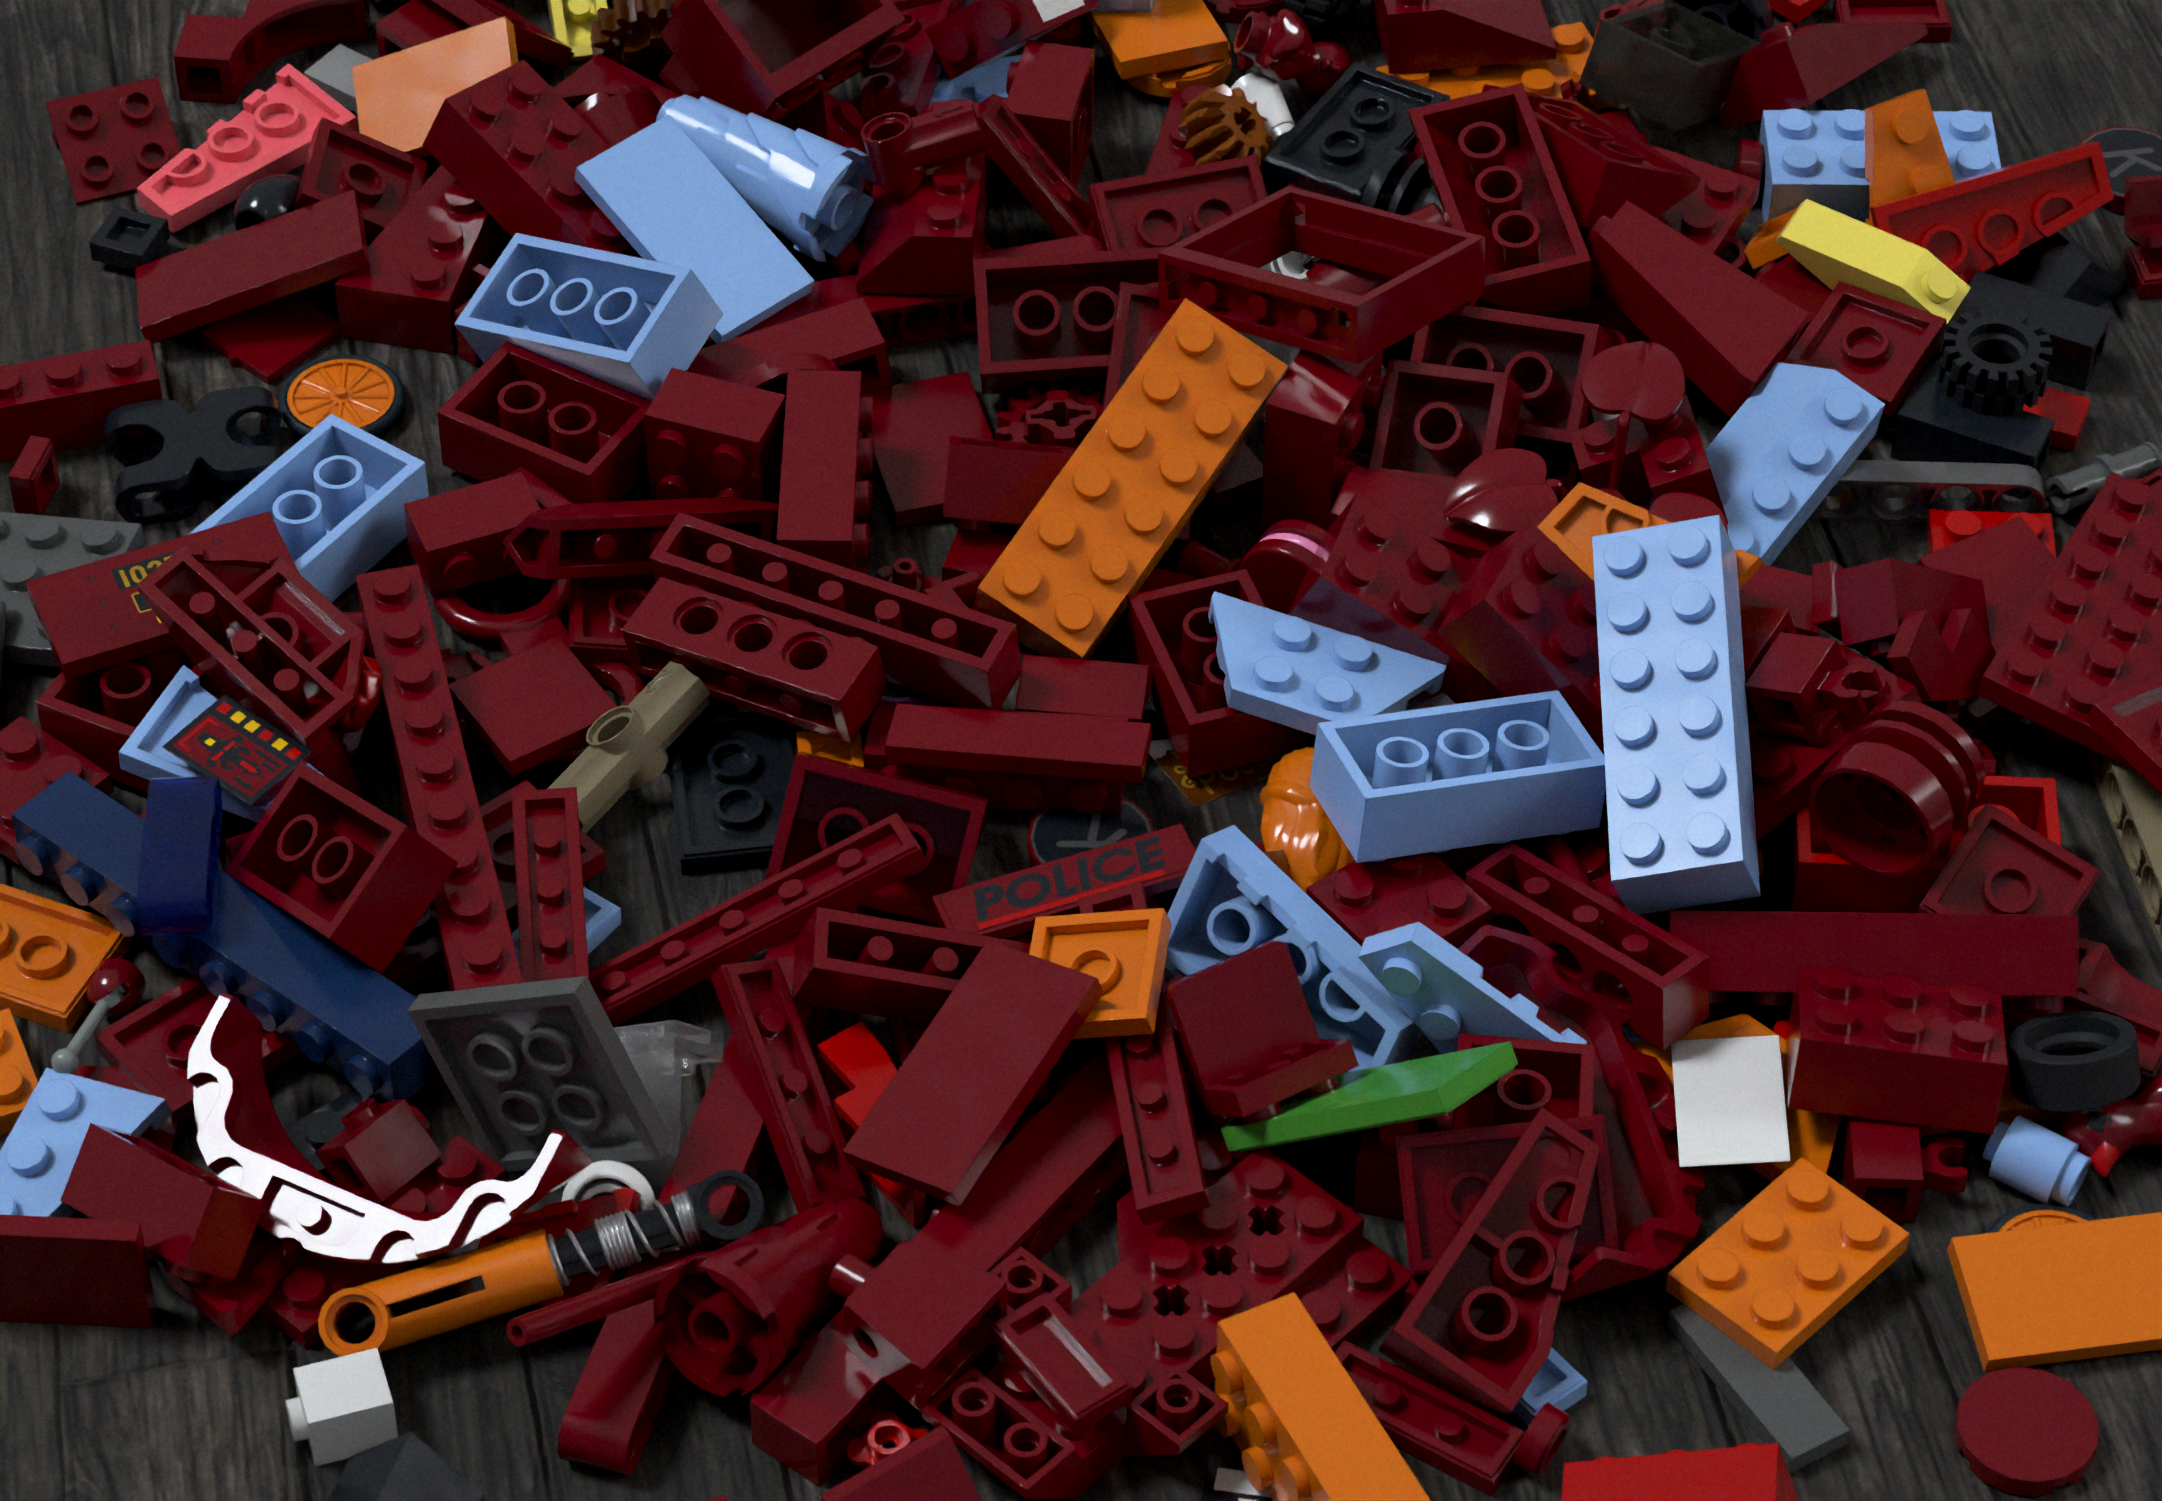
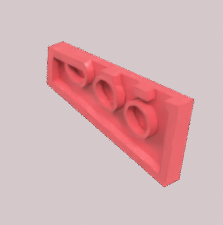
(259, 142)

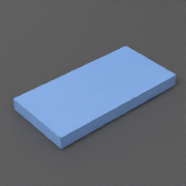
(688, 215)

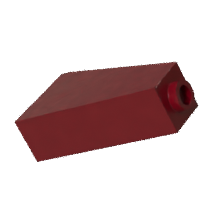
(1693, 303)

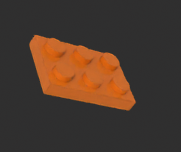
(1787, 1262)

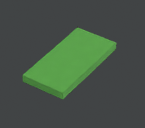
(1378, 1098)

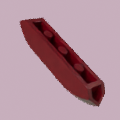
(621, 536)

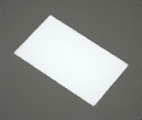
(1729, 1101)

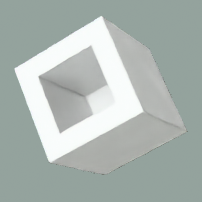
(342, 1406)

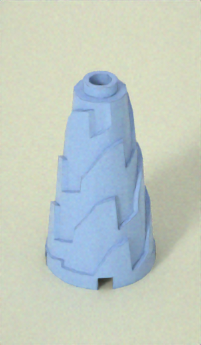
(788, 177)

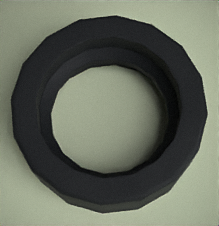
(2074, 1061)

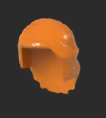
(1298, 823)

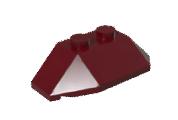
(260, 635)

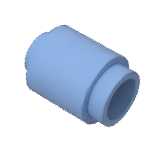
(2036, 1161)

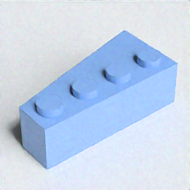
(1243, 899)

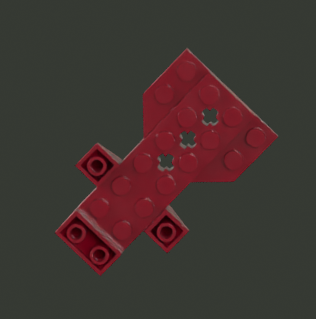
(1160, 1318)

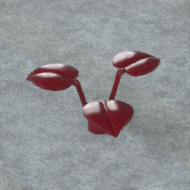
(1510, 484)

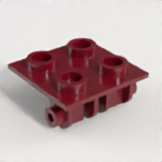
(113, 138)

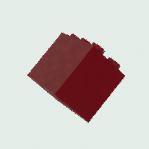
(776, 52)

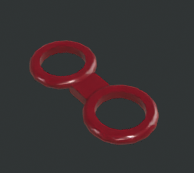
(529, 628)

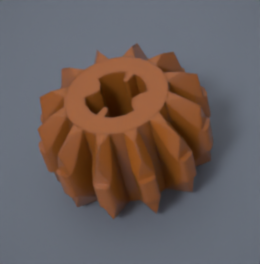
(1224, 127)

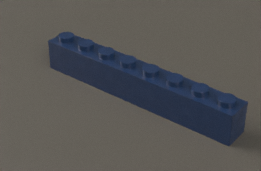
(255, 951)

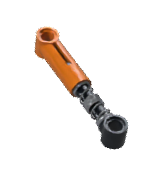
(533, 1267)

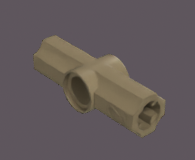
(631, 742)

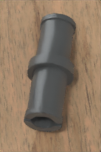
(2084, 483)

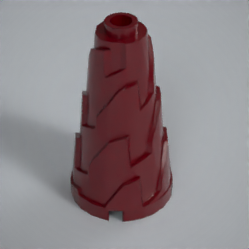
(754, 1298)

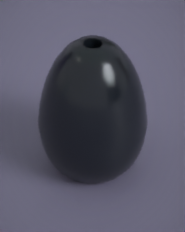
(266, 200)

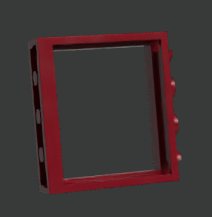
(1221, 273)

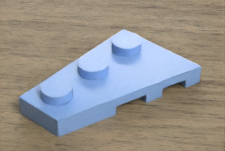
(51, 1132)

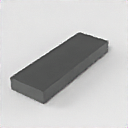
(1774, 1403)

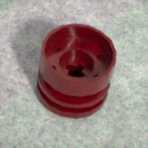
(1897, 788)

